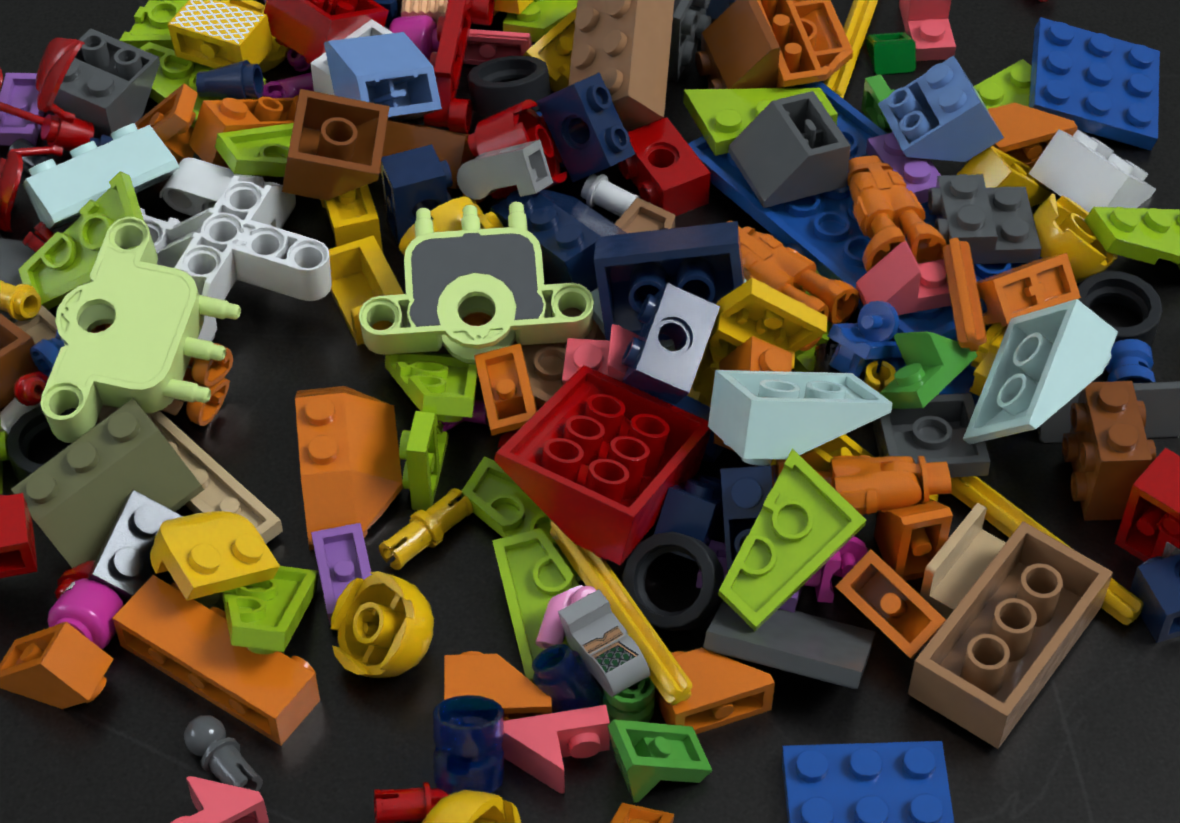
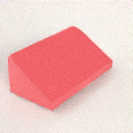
(488, 45)

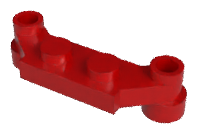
(447, 63)

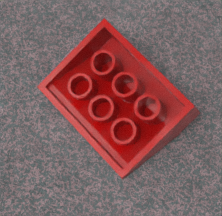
(604, 460)

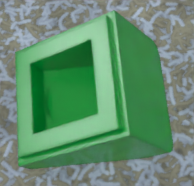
(891, 52)

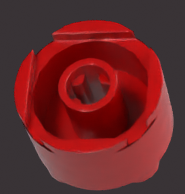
(514, 127)

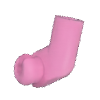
(551, 628)

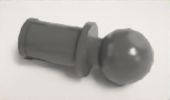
(220, 755)

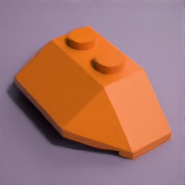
(808, 38)
(346, 457)

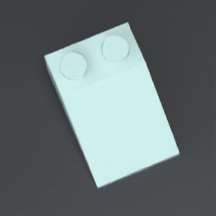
(1040, 369)
(779, 411)

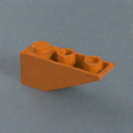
(235, 115)

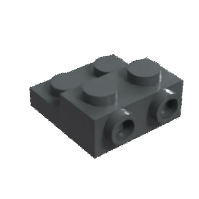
(991, 220)
(935, 434)

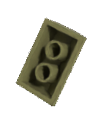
(86, 484)

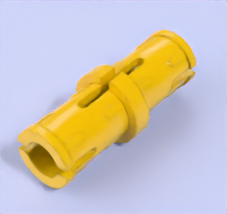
(425, 528)

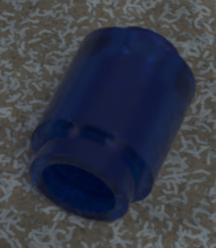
(565, 679)

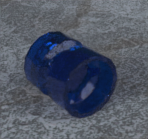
(468, 744)

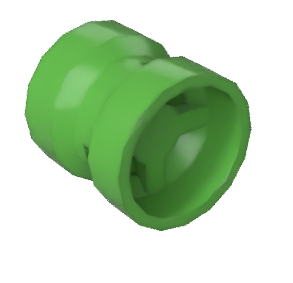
(632, 703)

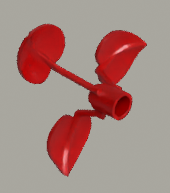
(60, 130)

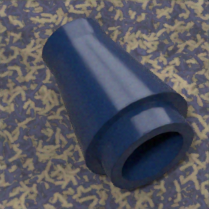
(231, 81)

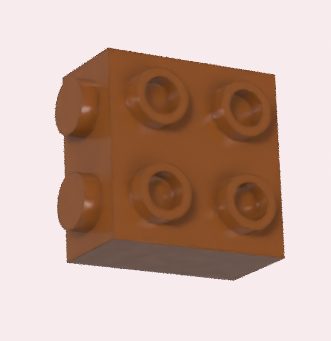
(1106, 448)

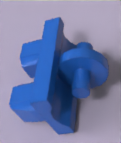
(866, 340)

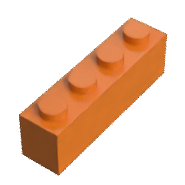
(196, 650)

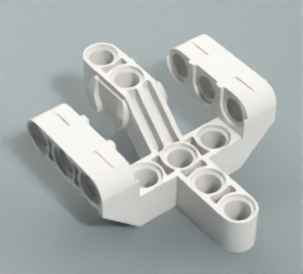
(236, 236)

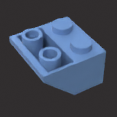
(384, 72)
(940, 116)

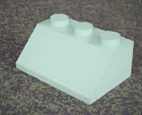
(65, 188)

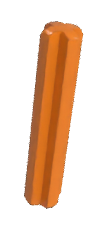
(964, 294)

